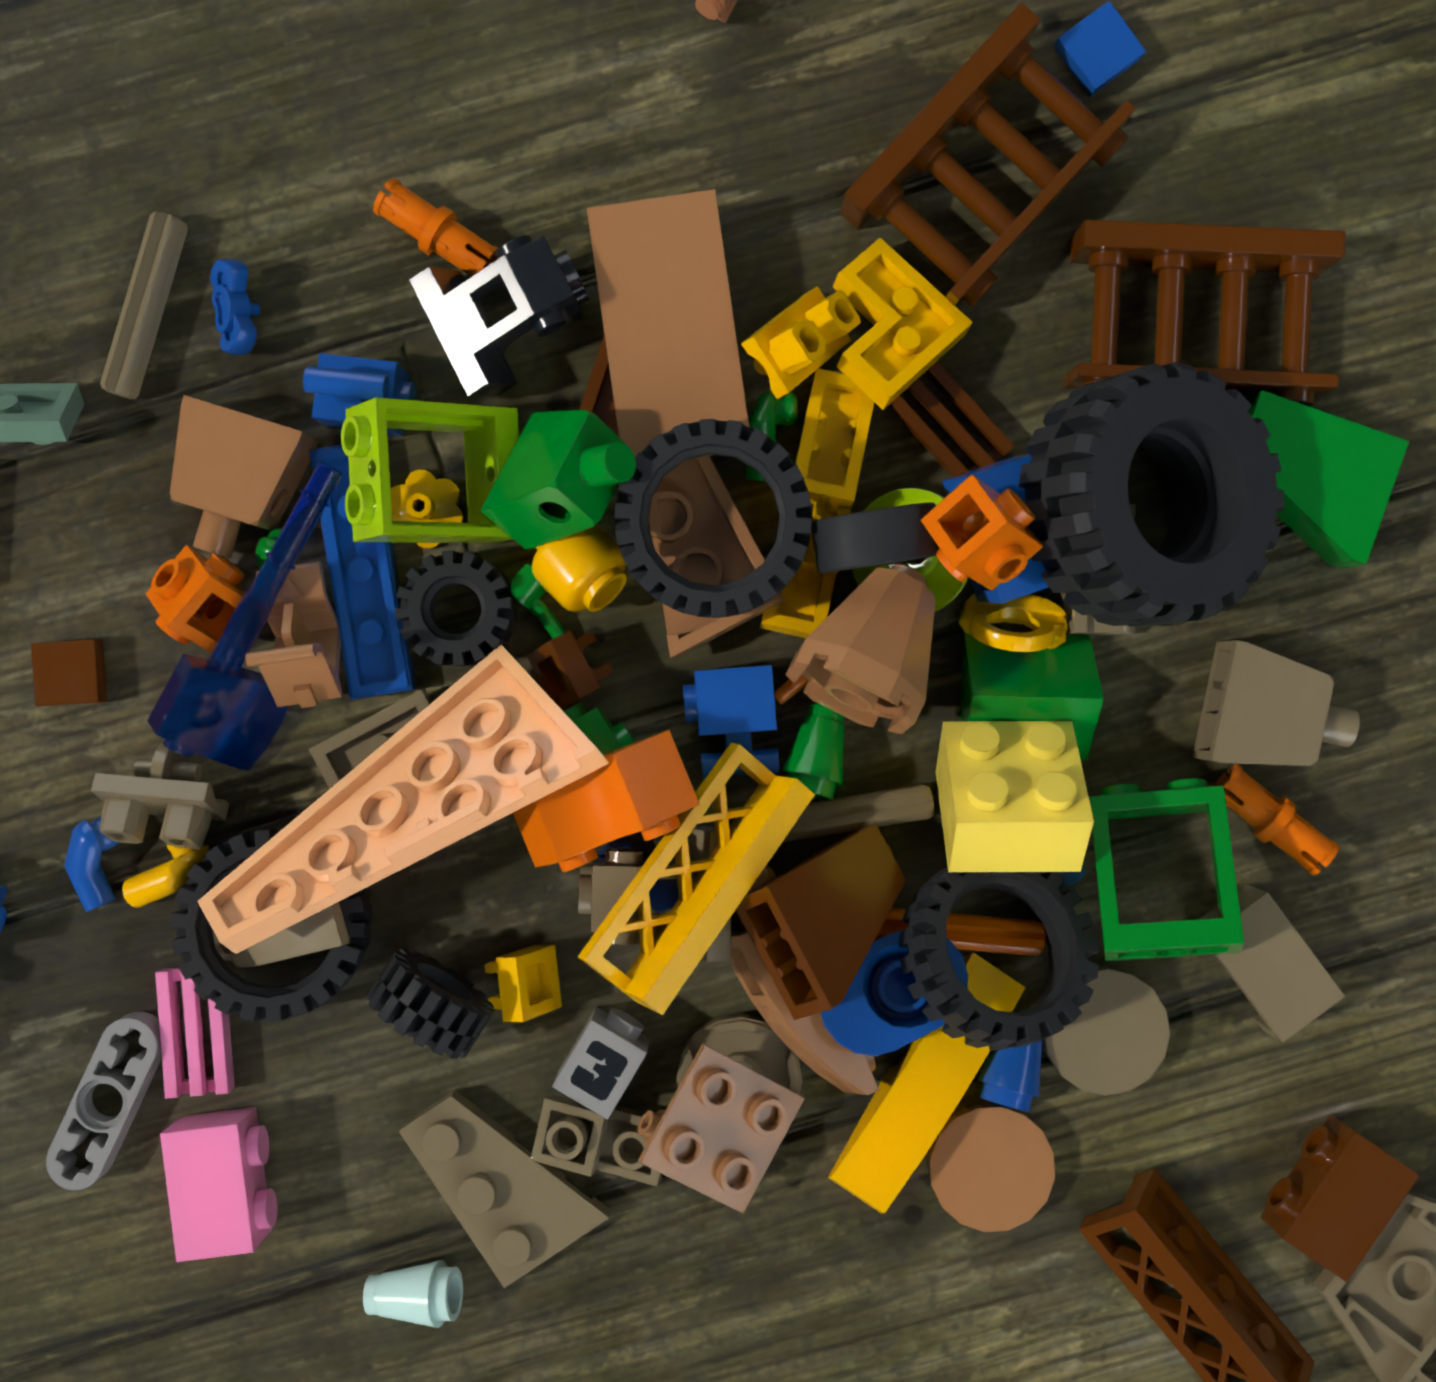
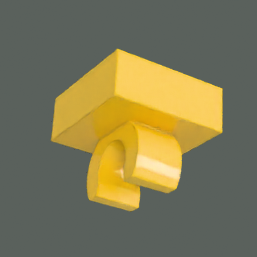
(526, 983)

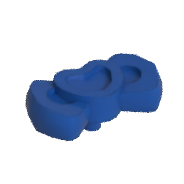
(233, 306)

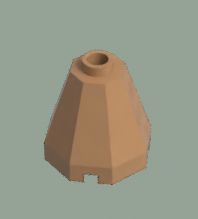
(873, 651)

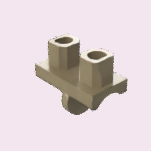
(162, 788)

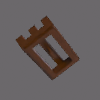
(970, 411)

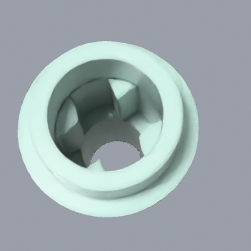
(416, 1294)

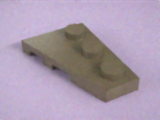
(504, 1201)

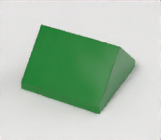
(1033, 685)

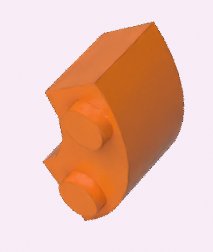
(633, 793)

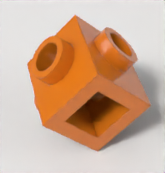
(982, 533)
(196, 596)

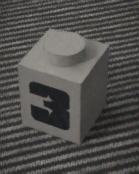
(603, 1060)

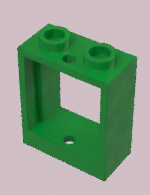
(1167, 938)

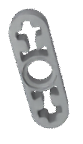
(84, 1117)

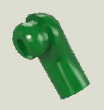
(766, 415)

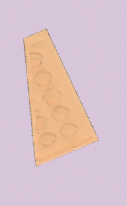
(444, 775)

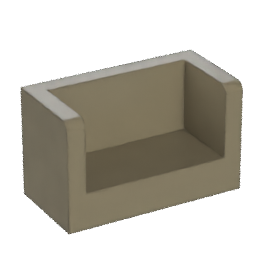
(1277, 968)

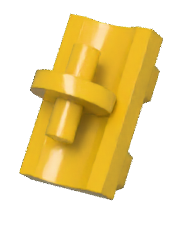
(801, 338)

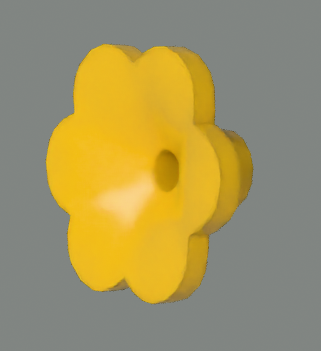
(438, 495)

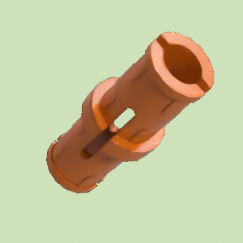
(434, 228)
(1276, 821)

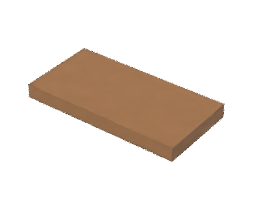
(666, 314)

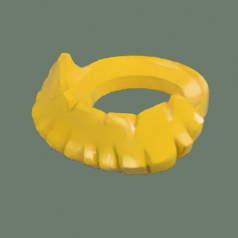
(1033, 611)

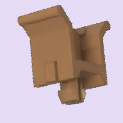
(307, 642)

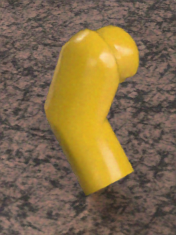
(164, 878)

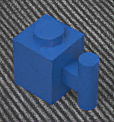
(348, 381)
(733, 705)

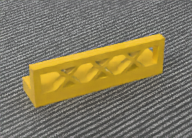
(712, 894)

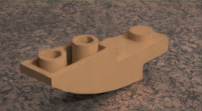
(803, 1036)

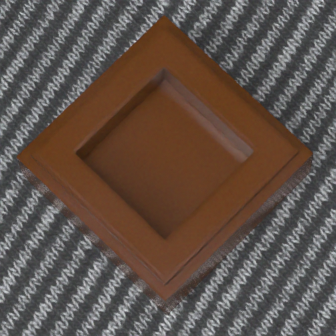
(68, 672)

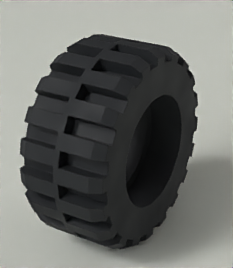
(1216, 482)

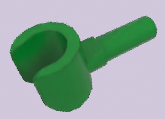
(528, 592)

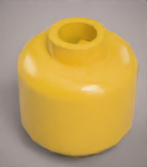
(581, 570)

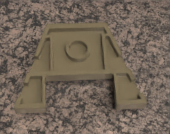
(1392, 1295)

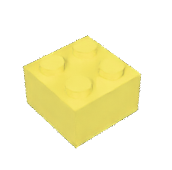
(1012, 797)

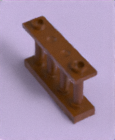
(967, 102)
(1235, 256)

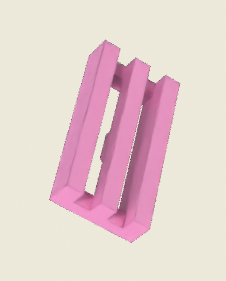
(171, 1039)

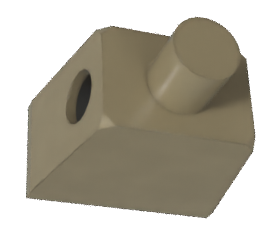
(1268, 710)

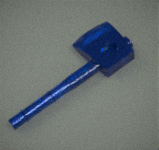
(215, 702)

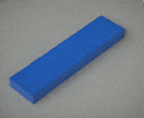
(364, 597)

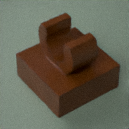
(565, 670)

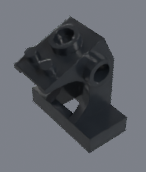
(545, 297)

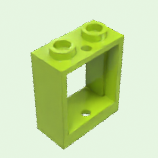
(488, 441)

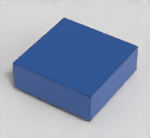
(1099, 48)

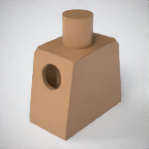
(235, 471)

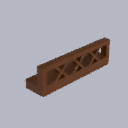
(1211, 1288)

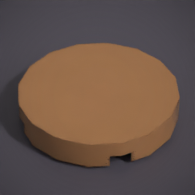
(991, 1167)

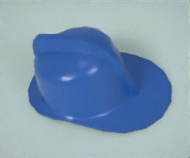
(879, 1008)

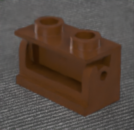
(1337, 1197)

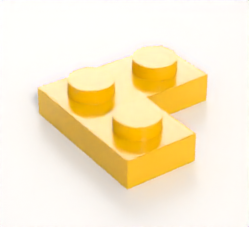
(909, 320)

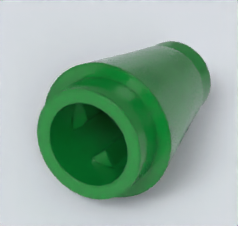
(818, 752)

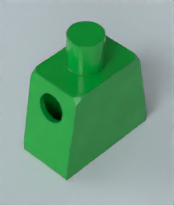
(558, 477)

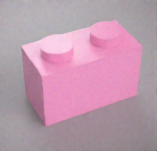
(218, 1183)

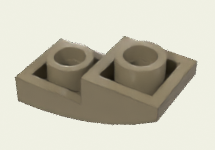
(584, 1142)

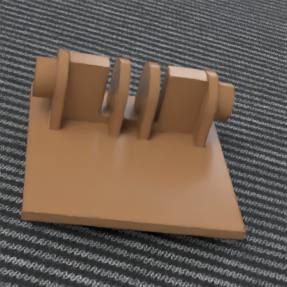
(719, 1129)

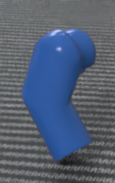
(84, 866)

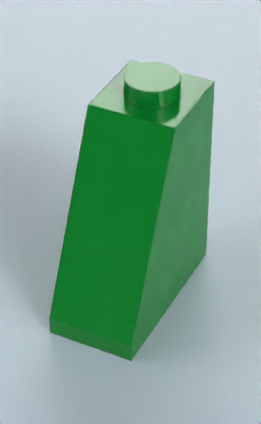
(1331, 476)

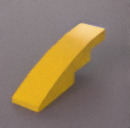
(831, 465)
(917, 1099)

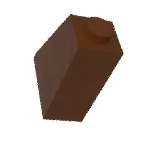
(823, 918)

